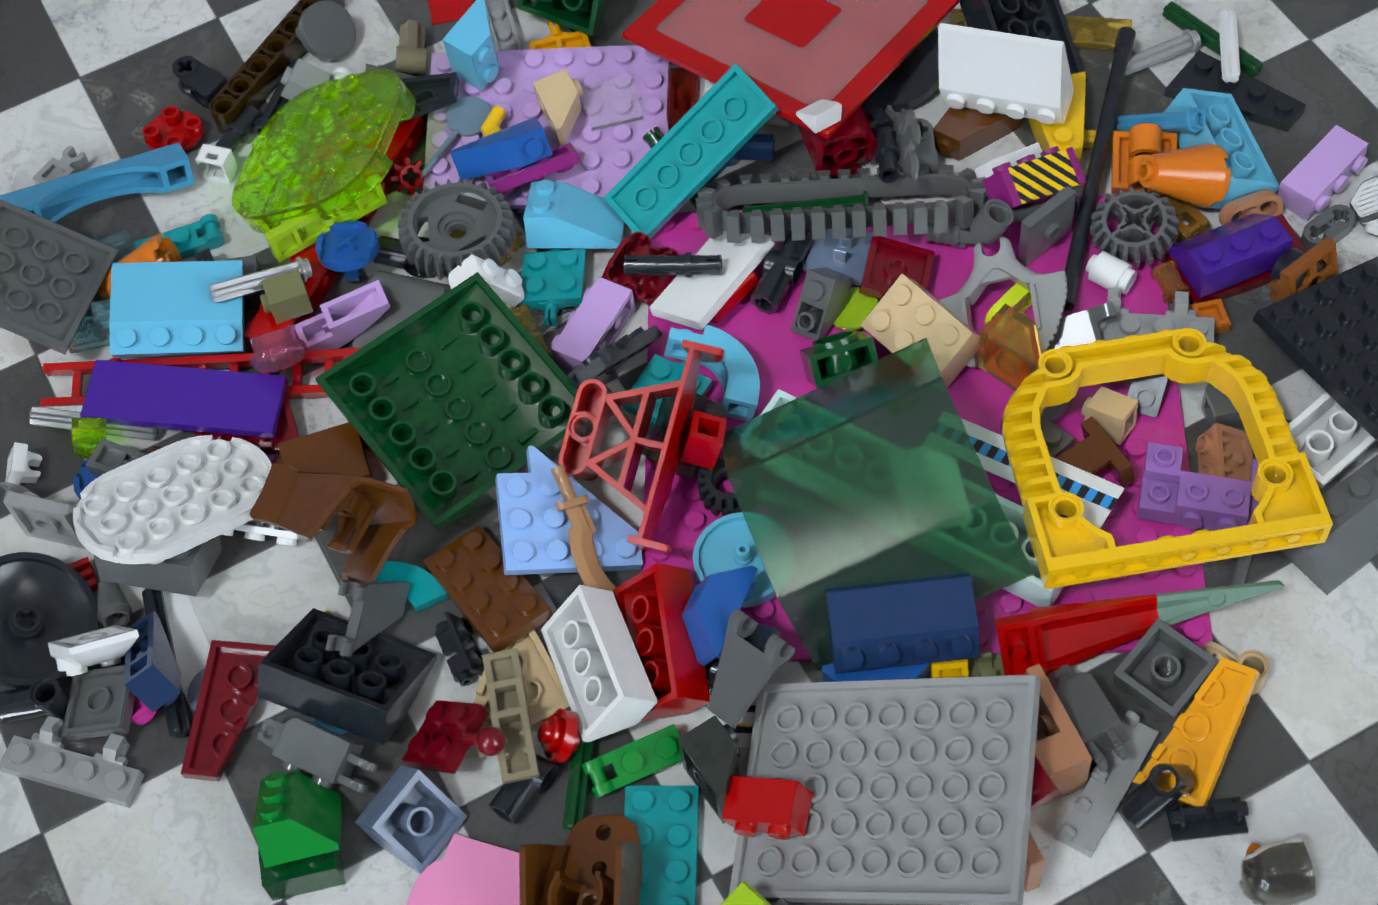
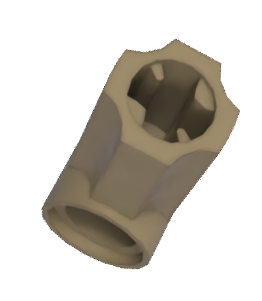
(411, 50)

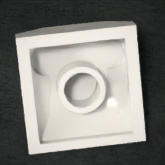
(91, 648)

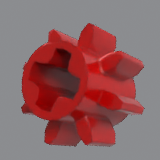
(402, 170)

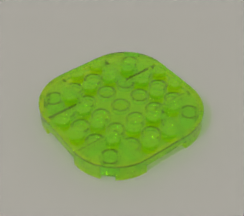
(322, 150)

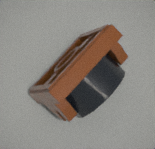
(1302, 269)

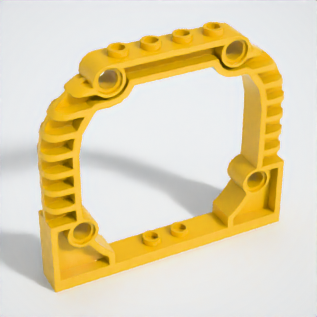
(1078, 552)

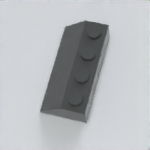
(1353, 533)

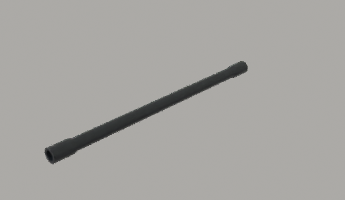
(1122, 52)

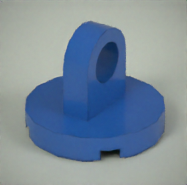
(347, 248)

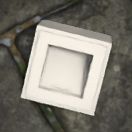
(820, 114)

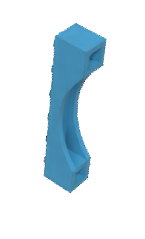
(147, 172)

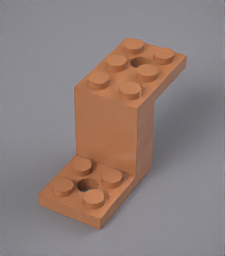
(1062, 756)

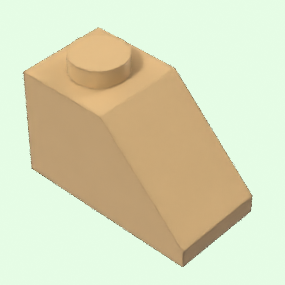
(560, 102)

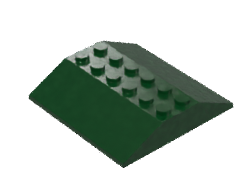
(454, 399)

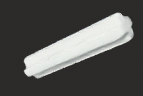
(1229, 46)

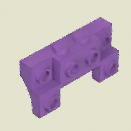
(1192, 497)

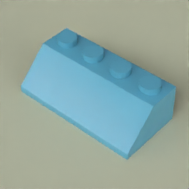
(1228, 129)

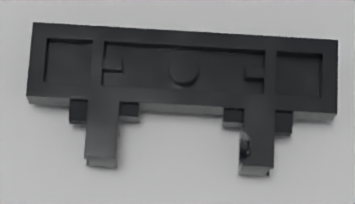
(614, 355)

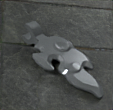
(907, 138)

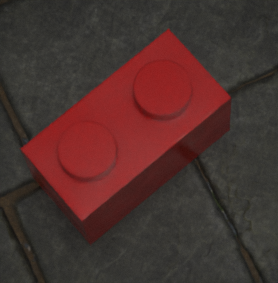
(767, 807)

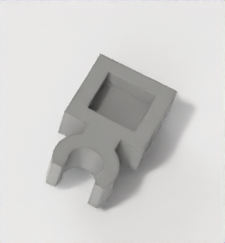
(63, 167)

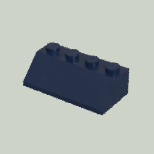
(902, 623)

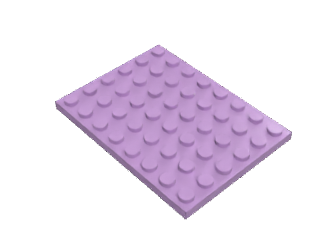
(603, 153)

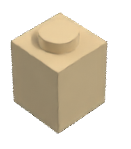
(1113, 412)

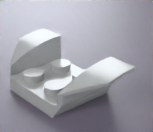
(40, 516)

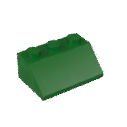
(295, 818)

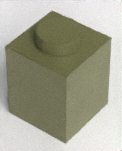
(286, 296)

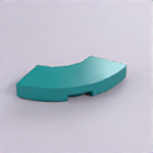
(423, 588)

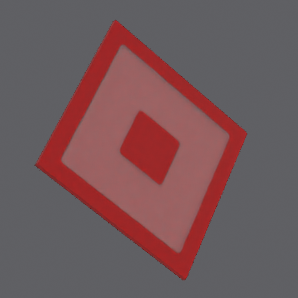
(792, 46)

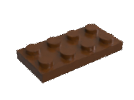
(493, 603)

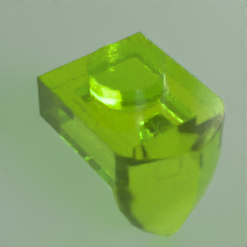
(86, 435)

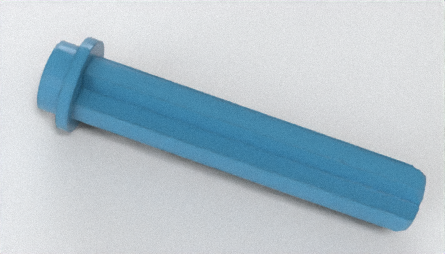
(1190, 120)

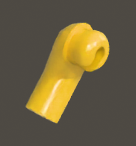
(493, 121)

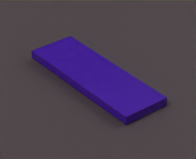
(185, 398)

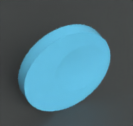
(729, 546)

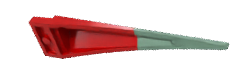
(1085, 629)

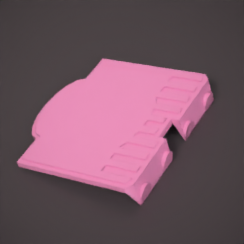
(469, 876)

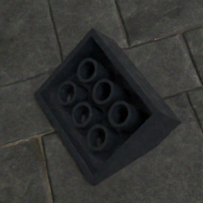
(1025, 18)
(354, 693)

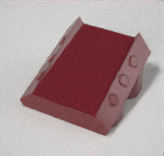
(644, 287)

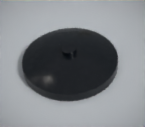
(912, 80)
(38, 605)

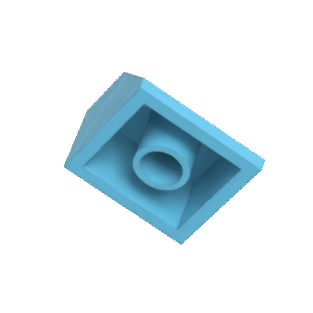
(473, 47)

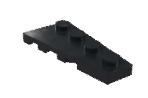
(1254, 98)

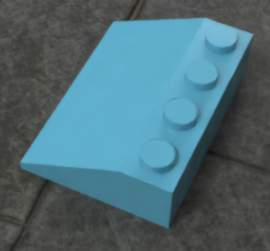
(170, 311)

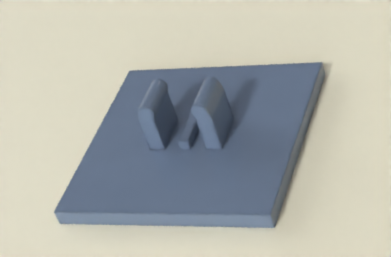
(840, 254)

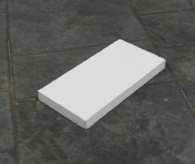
(699, 298)

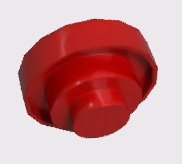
(559, 735)

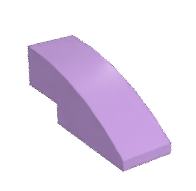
(344, 318)

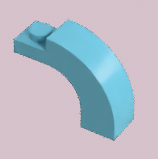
(736, 372)

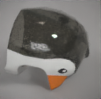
(1278, 873)

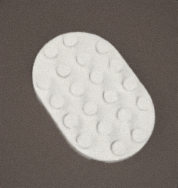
(170, 500)

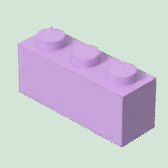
(1323, 173)
(594, 323)

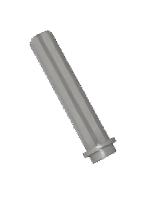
(1186, 42)
(253, 282)

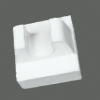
(18, 463)

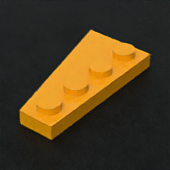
(1206, 729)

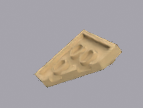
(540, 680)

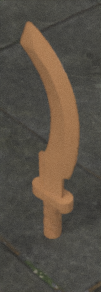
(580, 533)

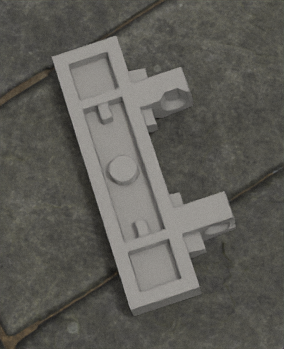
(1140, 324)
(97, 777)

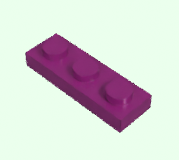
(560, 161)

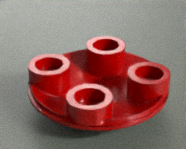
(173, 127)

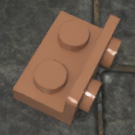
(1224, 452)

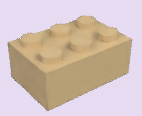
(912, 314)

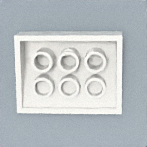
(1004, 73)

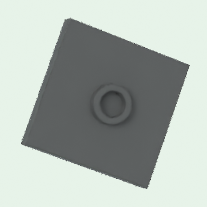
(1046, 225)
(98, 704)

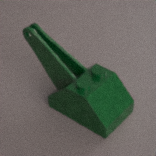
(576, 14)

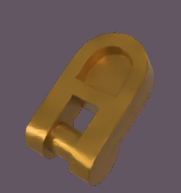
(1197, 221)

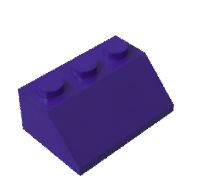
(1231, 252)

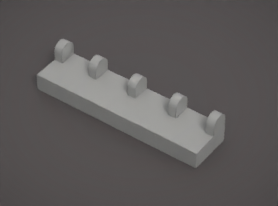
(1105, 789)

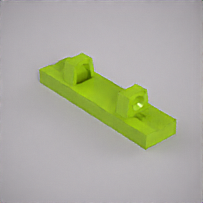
(290, 239)

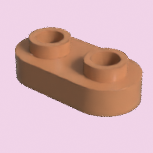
(1249, 204)

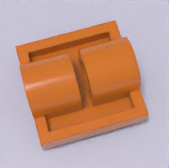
(1131, 148)

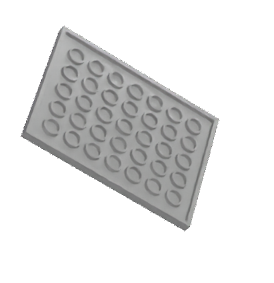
(910, 786)

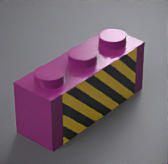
(1034, 178)

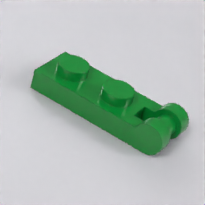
(634, 760)

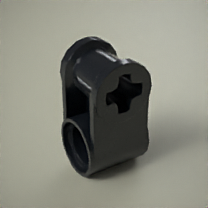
(197, 80)

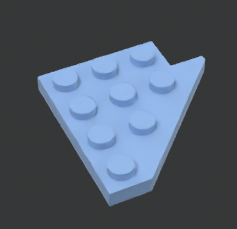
(537, 534)

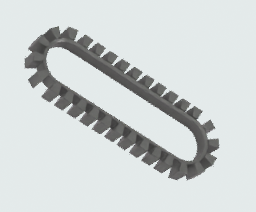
(714, 218)

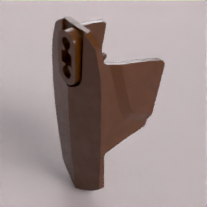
(573, 871)

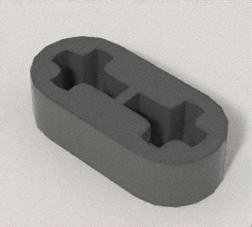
(1323, 224)

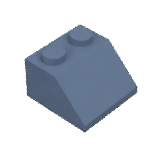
(411, 818)

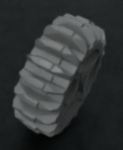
(1133, 235)

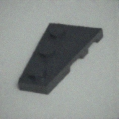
(432, 92)

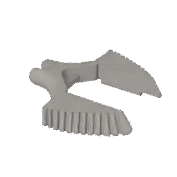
(1046, 290)

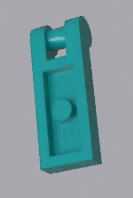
(187, 237)

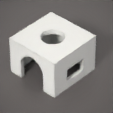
(223, 163)

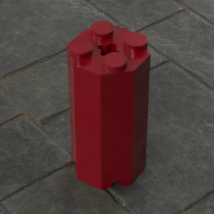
(844, 148)

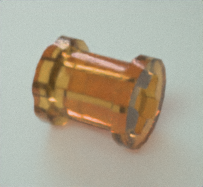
(1169, 280)

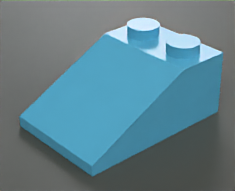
(569, 218)

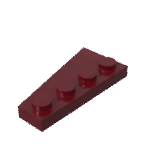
(222, 707)

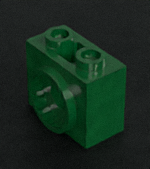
(837, 356)

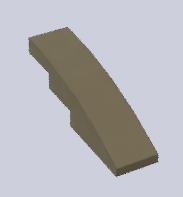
(511, 715)

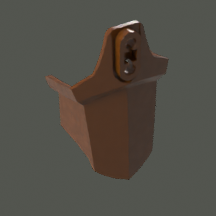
(368, 511)

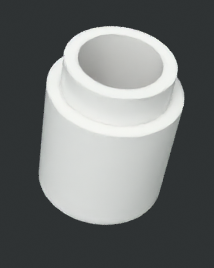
(1110, 272)

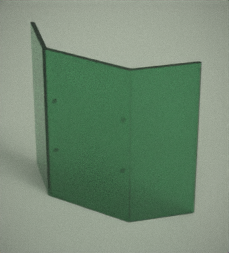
(868, 490)

